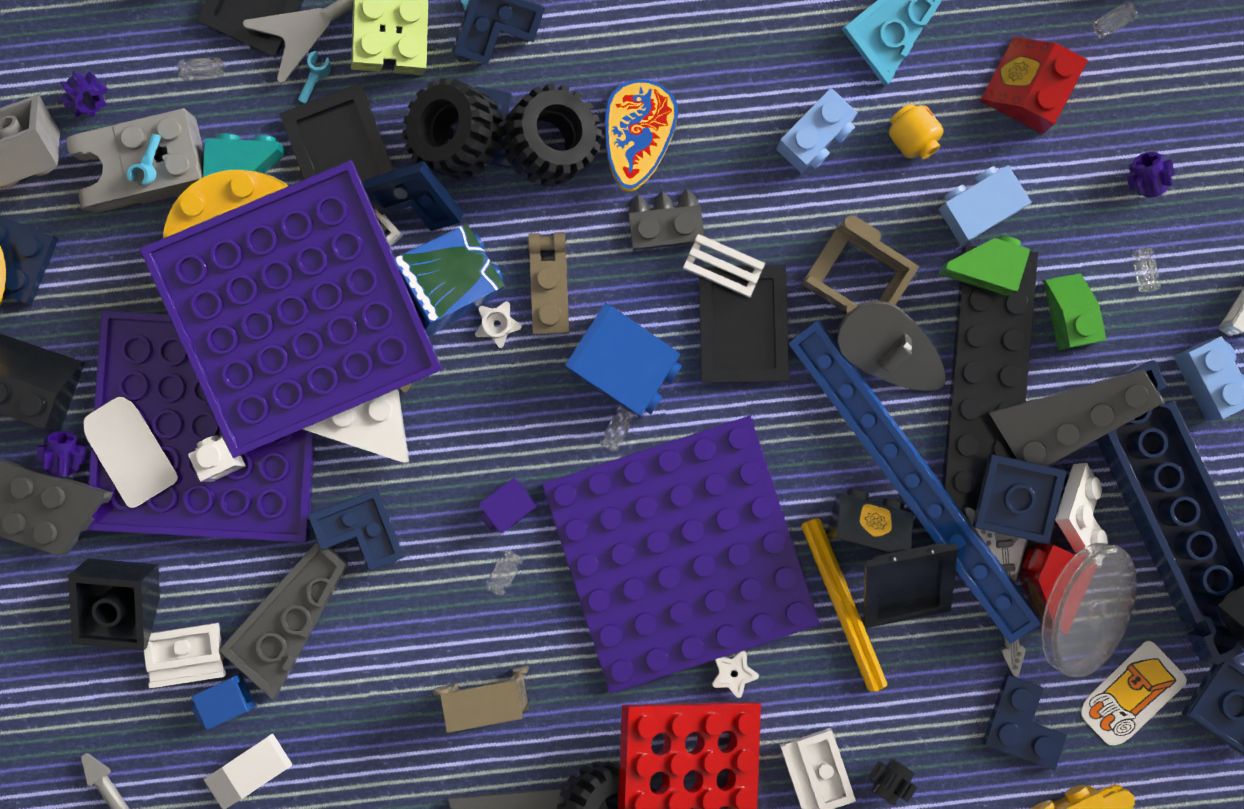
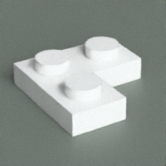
(1077, 508)

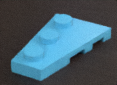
(887, 32)

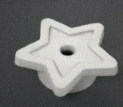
(500, 314)
(735, 684)

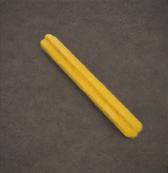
(844, 605)

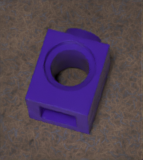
(506, 506)

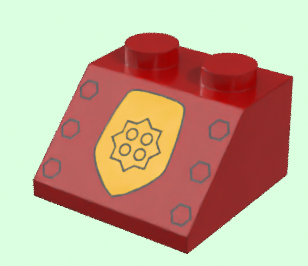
(1034, 82)
(1039, 572)

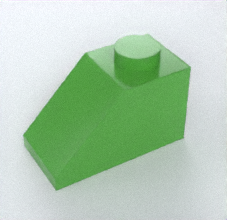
(991, 266)
(1074, 312)

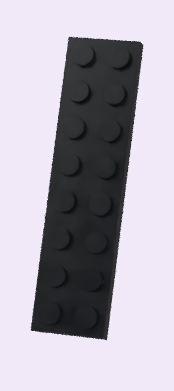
(986, 376)

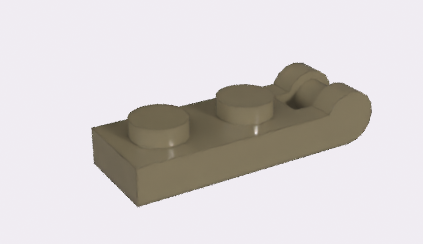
(549, 285)

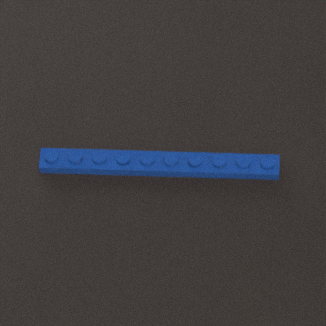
(915, 481)

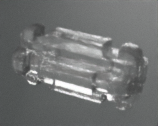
(1114, 20)
(201, 68)
(1146, 270)
(617, 429)
(504, 572)

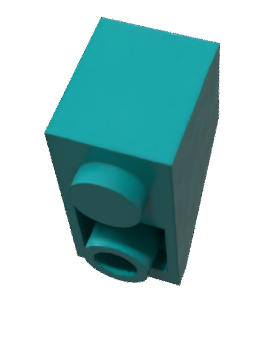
(234, 154)

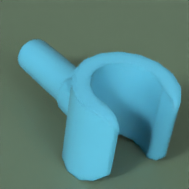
(314, 75)
(146, 163)

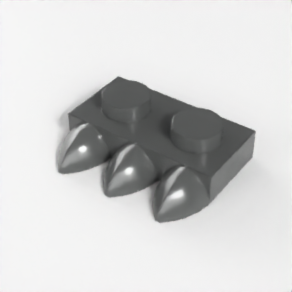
(665, 224)

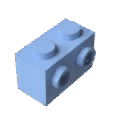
(812, 135)
(984, 204)
(1213, 378)

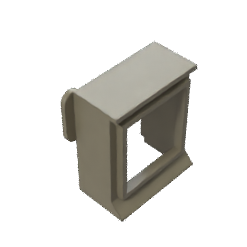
(868, 240)
(485, 703)

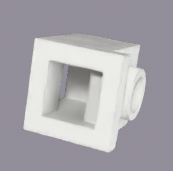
(213, 459)

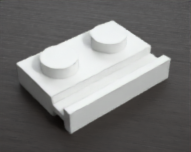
(184, 655)
(817, 771)

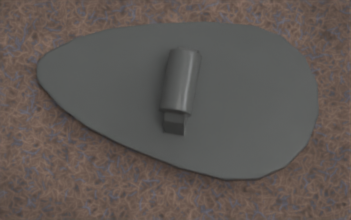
(890, 347)

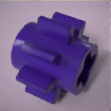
(87, 103)
(1150, 174)
(61, 454)

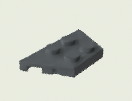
(45, 508)

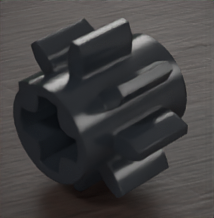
(893, 781)

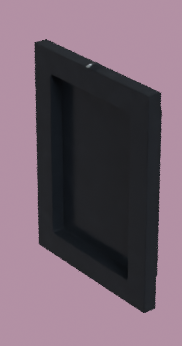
(228, 19)
(335, 132)
(744, 335)
(909, 584)

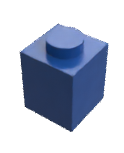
(222, 702)

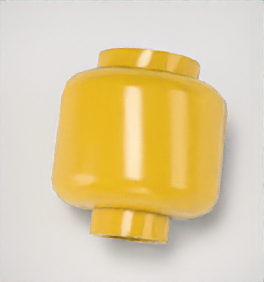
(916, 131)

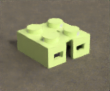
(373, 46)

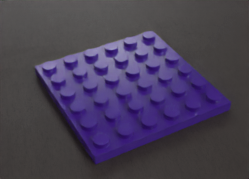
(291, 308)
(262, 501)
(680, 554)

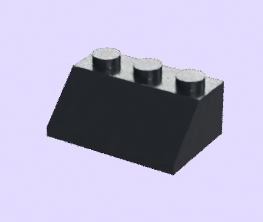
(36, 383)

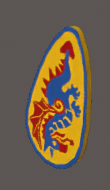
(638, 130)

